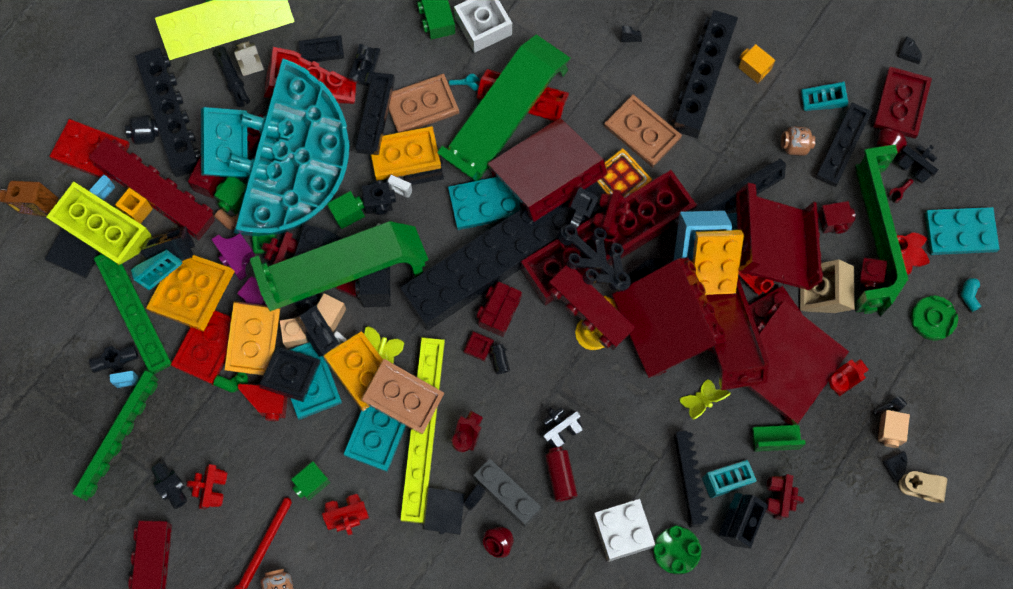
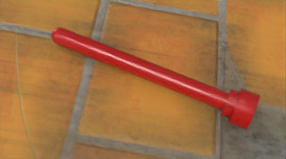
(264, 545)

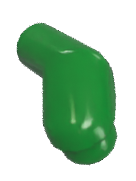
(231, 385)

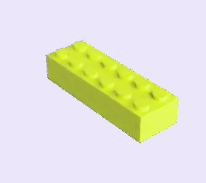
(219, 23)

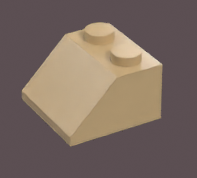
(834, 292)

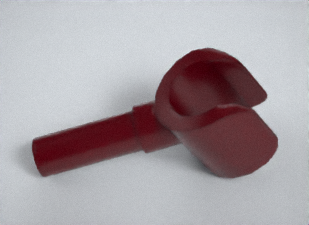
(901, 190)

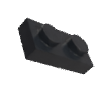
(322, 49)
(317, 330)

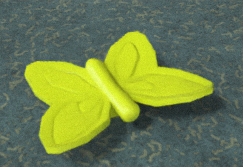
(385, 350)
(703, 399)

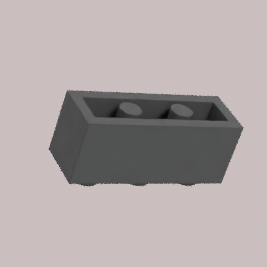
(507, 493)

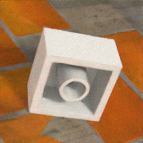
(483, 22)
(623, 530)

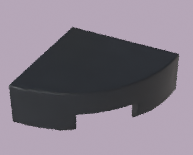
(630, 35)
(910, 51)
(896, 466)
(473, 499)

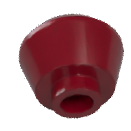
(891, 136)
(498, 541)

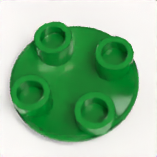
(677, 550)

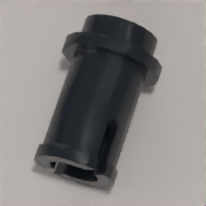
(500, 359)

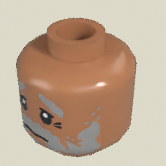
(797, 141)
(277, 580)

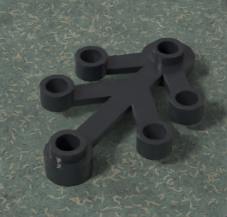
(597, 260)

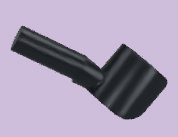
(897, 403)

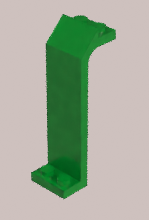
(505, 106)
(883, 229)
(339, 263)

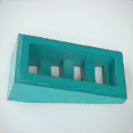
(830, 88)
(141, 271)
(714, 482)

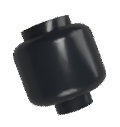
(141, 129)

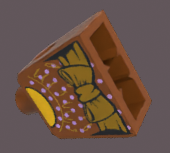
(29, 198)

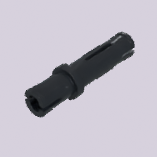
(234, 84)

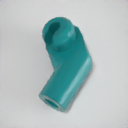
(969, 292)

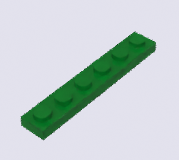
(134, 314)
(112, 443)

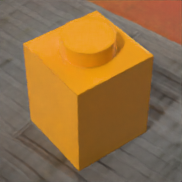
(756, 63)
(134, 205)

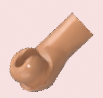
(226, 220)

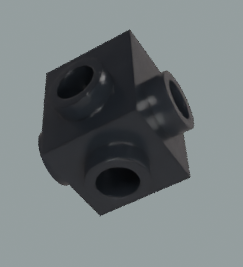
(378, 198)

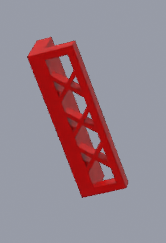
(549, 104)

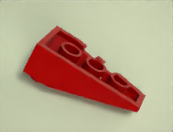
(339, 86)

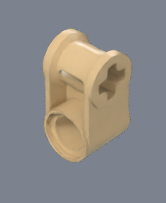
(927, 486)

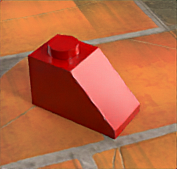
(267, 403)

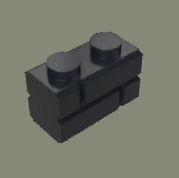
(742, 520)

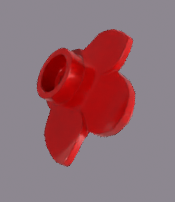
(912, 252)

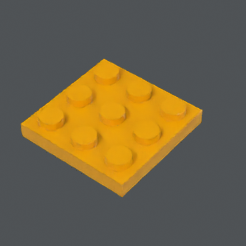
(191, 292)

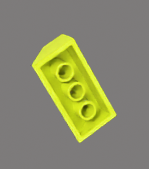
(99, 224)

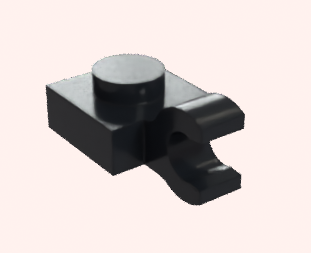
(582, 205)

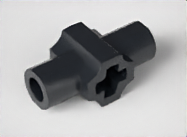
(104, 361)
(169, 485)

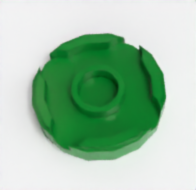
(934, 318)

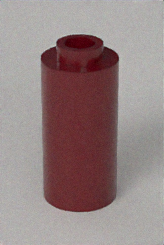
(561, 474)

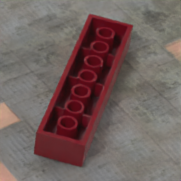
(654, 212)

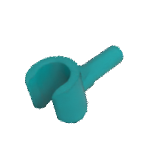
(470, 81)

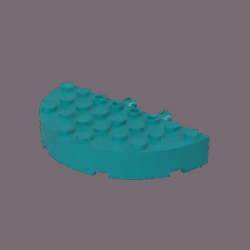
(297, 156)

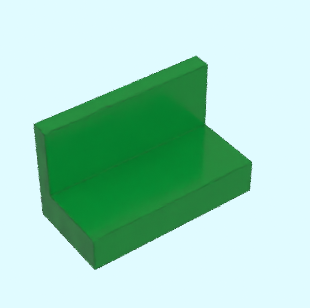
(777, 438)

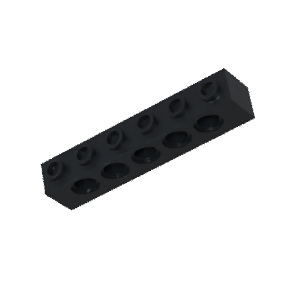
(724, 26)
(149, 64)

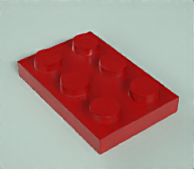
(78, 143)
(205, 351)

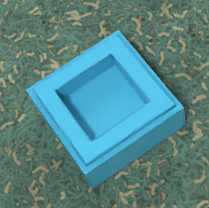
(102, 187)
(124, 379)

